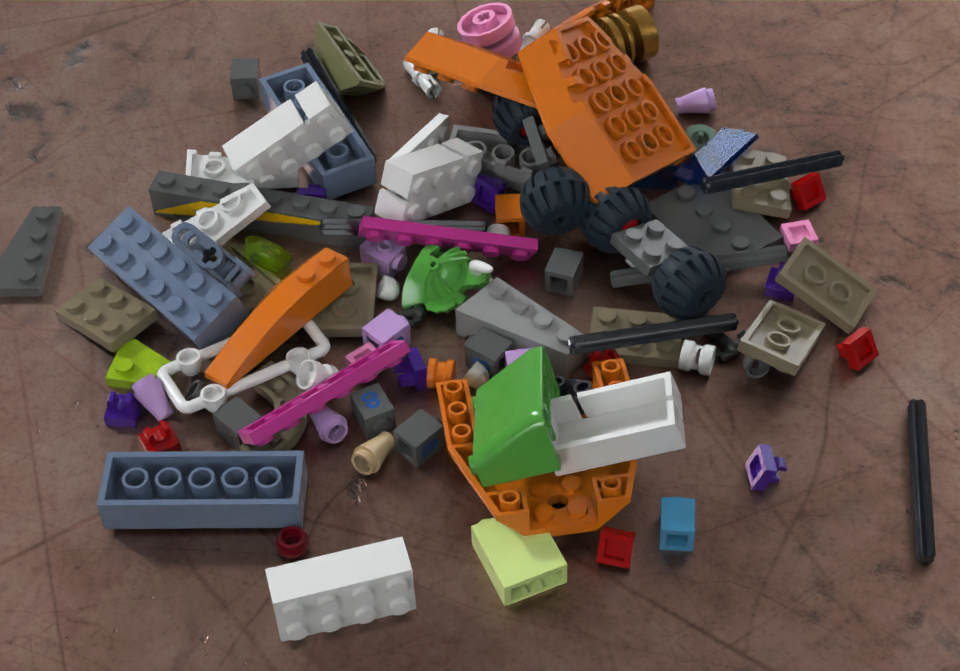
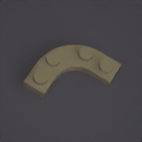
(278, 392)

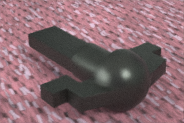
(414, 315)
(728, 344)

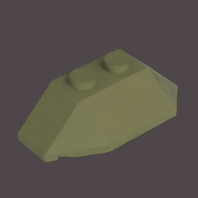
(345, 62)

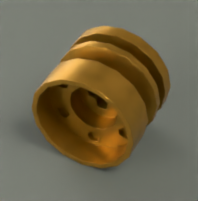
(632, 32)

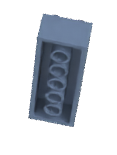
(342, 166)
(168, 280)
(203, 489)

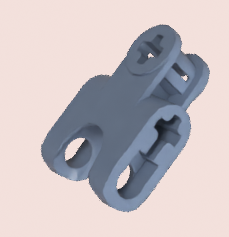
(227, 269)

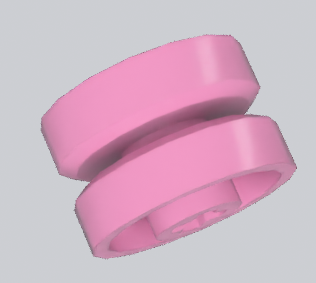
(491, 28)

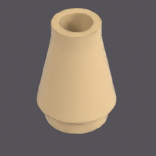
(370, 455)

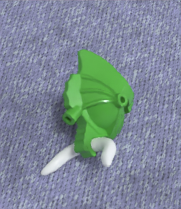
(443, 279)

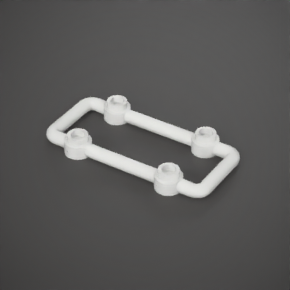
(214, 395)

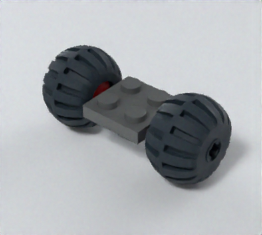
(556, 195)
(686, 277)

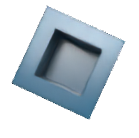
(677, 524)

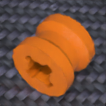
(440, 371)

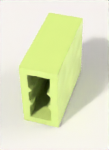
(518, 563)

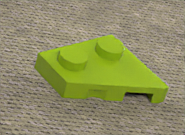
(132, 363)

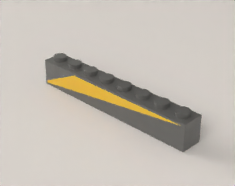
(289, 214)

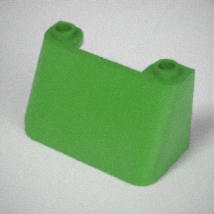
(515, 422)

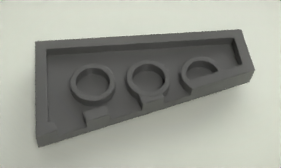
(29, 254)

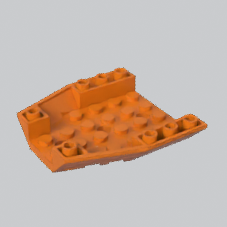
(472, 66)
(598, 135)
(526, 503)

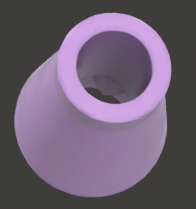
(696, 102)
(152, 396)
(330, 425)

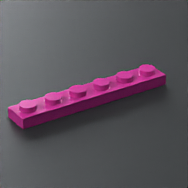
(407, 233)
(315, 398)

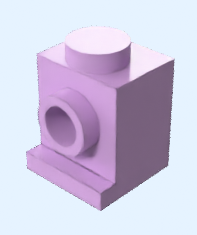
(387, 254)

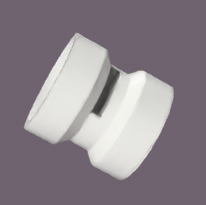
(690, 355)
(312, 373)

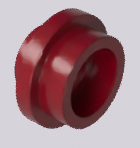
(290, 535)

